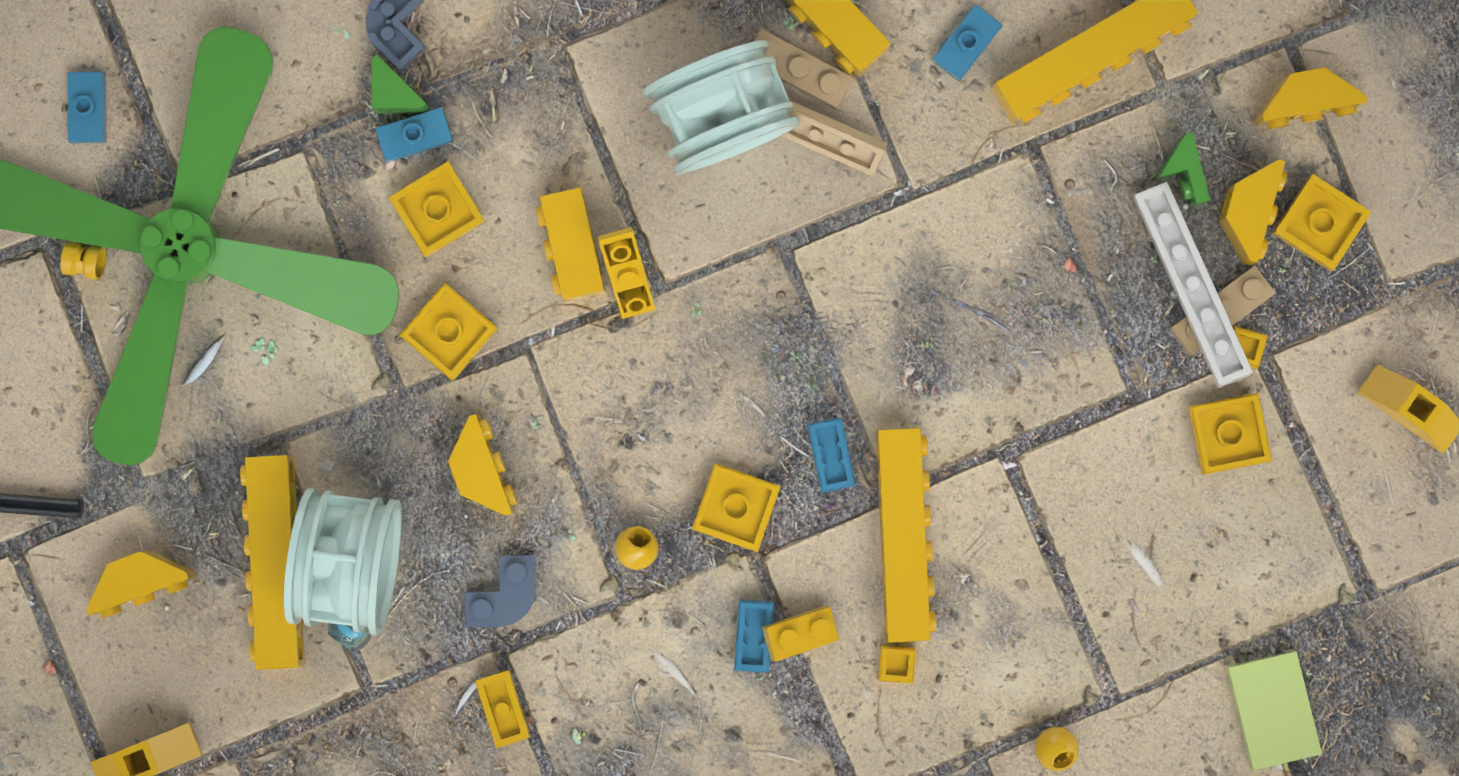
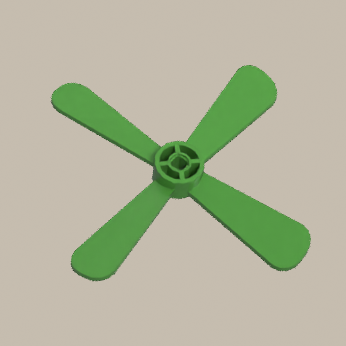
(223, 99)

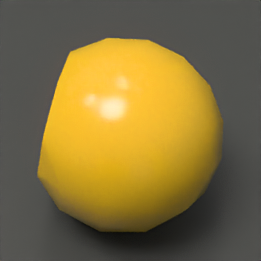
(636, 547)
(1056, 748)

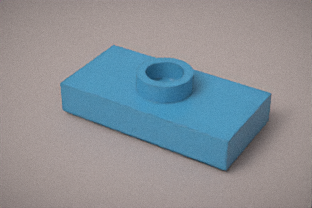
(967, 42)
(86, 107)
(414, 135)
(831, 455)
(751, 647)

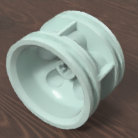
(722, 106)
(342, 561)

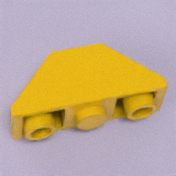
(1308, 97)
(1250, 209)
(626, 272)
(1411, 407)
(479, 469)
(136, 580)
(151, 755)

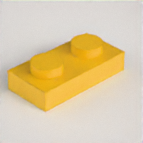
(800, 633)
(502, 708)

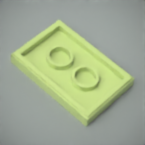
(1273, 710)

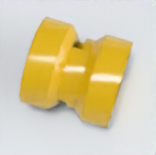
(83, 260)

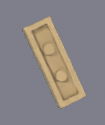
(806, 71)
(836, 140)
(1238, 300)

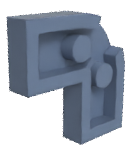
(390, 35)
(513, 600)

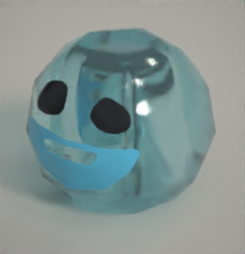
(348, 638)

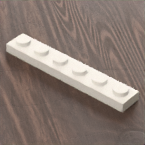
(1192, 285)

